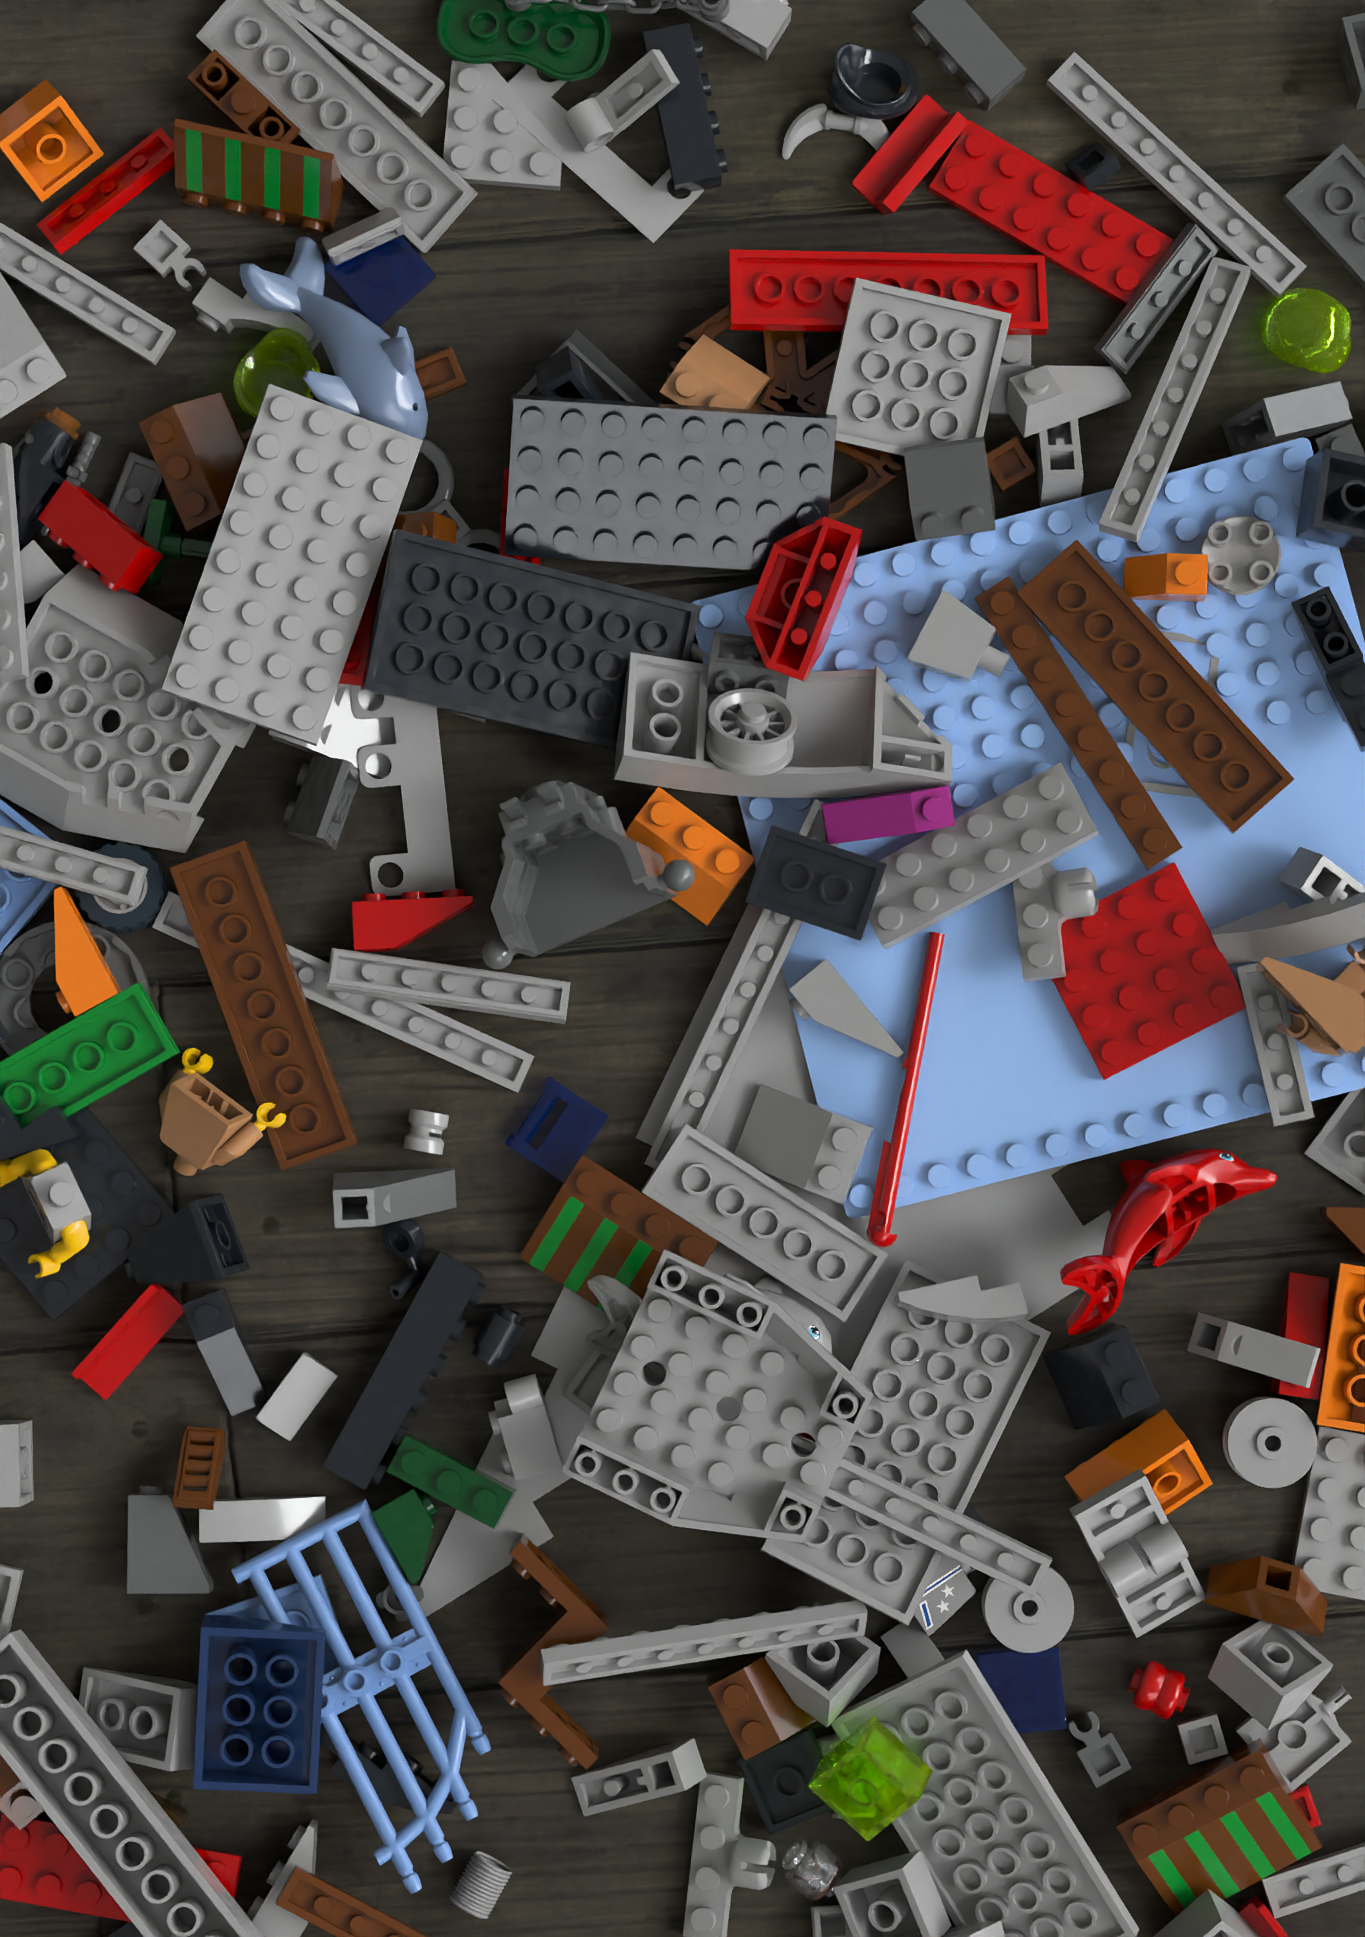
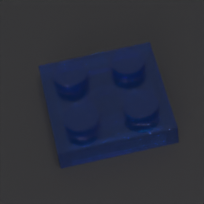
(382, 278)
(1027, 1687)

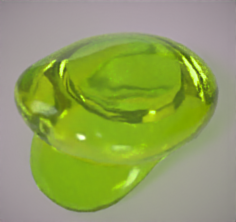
(1307, 330)
(278, 361)

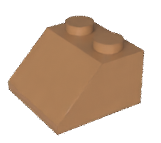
(713, 378)

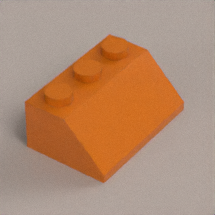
(682, 834)
(1156, 1449)

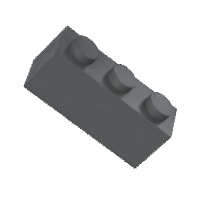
(967, 49)

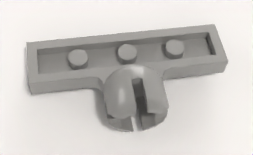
(1042, 904)
(722, 1857)

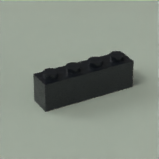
(684, 112)

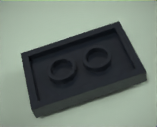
(816, 883)

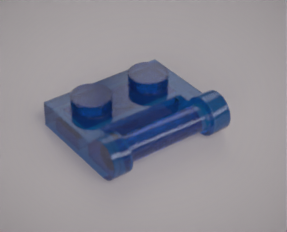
(567, 1138)

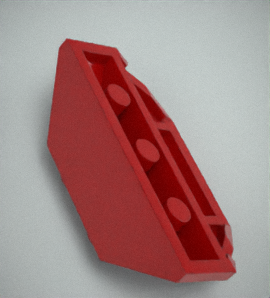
(802, 595)

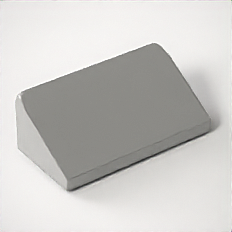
(363, 236)
(296, 1396)

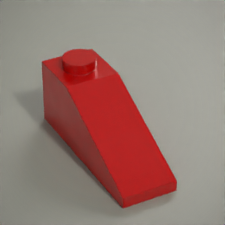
(1305, 1322)

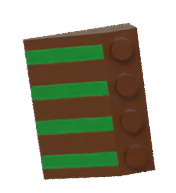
(256, 177)
(610, 1231)
(1218, 1829)

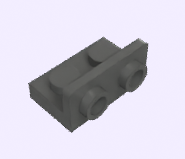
(738, 665)

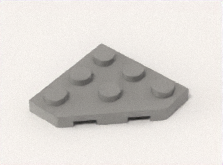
(488, 142)

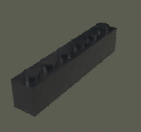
(404, 1370)

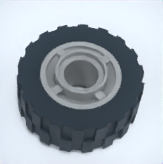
(123, 917)

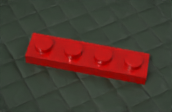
(109, 191)

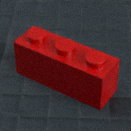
(99, 538)

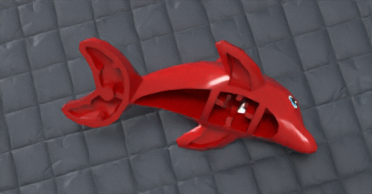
(1160, 1208)

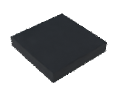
(781, 1780)

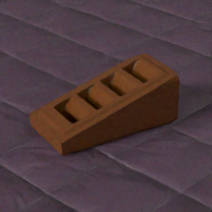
(199, 1444)

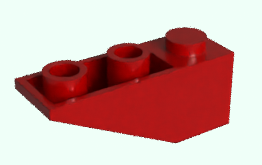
(393, 924)

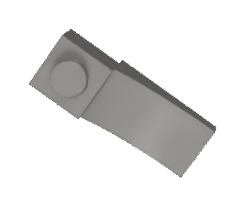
(226, 310)

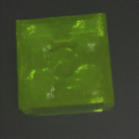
(870, 1778)

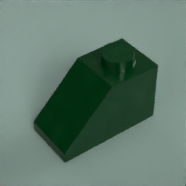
(408, 1528)

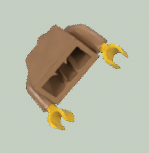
(204, 1122)

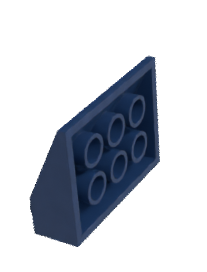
(258, 1706)

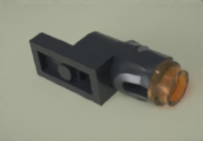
(35, 468)

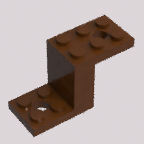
(576, 1623)

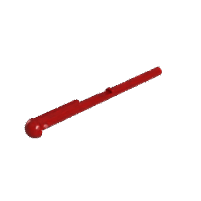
(893, 1153)

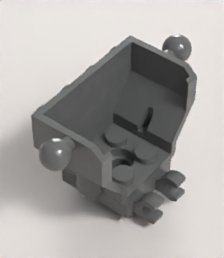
(570, 872)

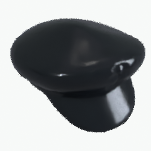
(872, 83)

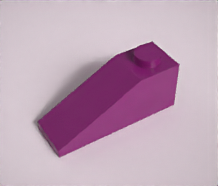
(887, 814)

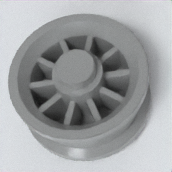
(751, 732)
(1269, 1442)
(1027, 1621)

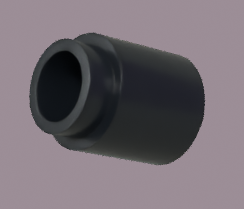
(498, 1336)

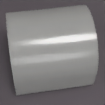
(829, 1922)

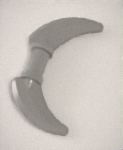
(819, 118)

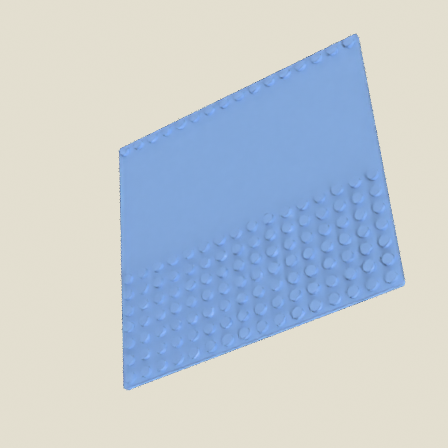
(1002, 1061)

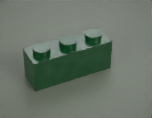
(451, 1480)

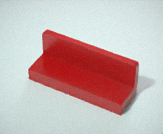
(908, 155)
(129, 1340)

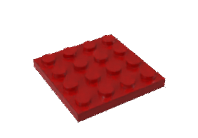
(1144, 972)

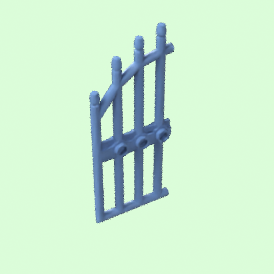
(373, 1672)

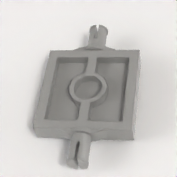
(1304, 1739)

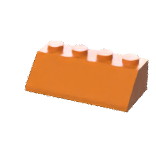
(1344, 1368)

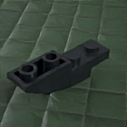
(1336, 656)
(382, 1775)

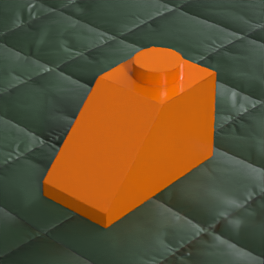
(1166, 577)

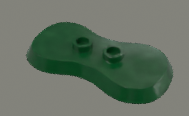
(546, 36)

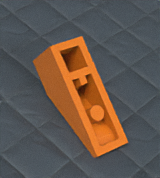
(79, 963)

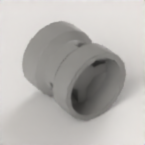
(426, 1131)

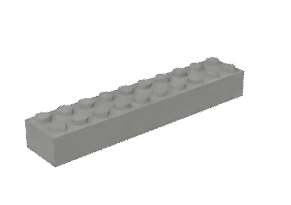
(106, 1806)

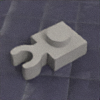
(167, 252)

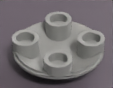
(1241, 554)

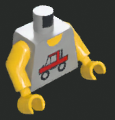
(56, 1202)

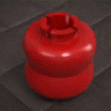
(1158, 1689)

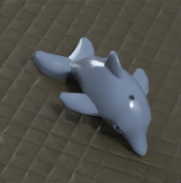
(371, 368)

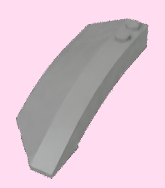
(847, 742)

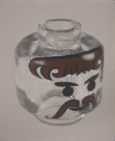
(812, 1868)

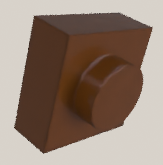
(1009, 465)

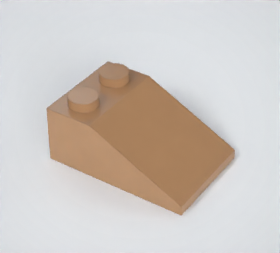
(1329, 1006)

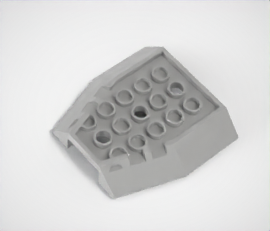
(58, 759)
(672, 1448)

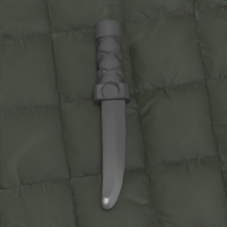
(77, 471)

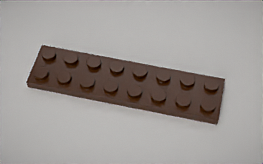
(1155, 686)
(264, 1003)

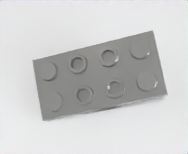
(1138, 1552)

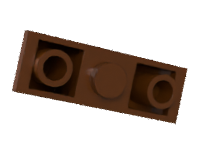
(239, 101)
(1268, 1592)

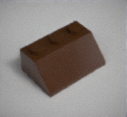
(197, 457)

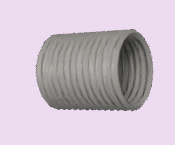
(480, 1885)

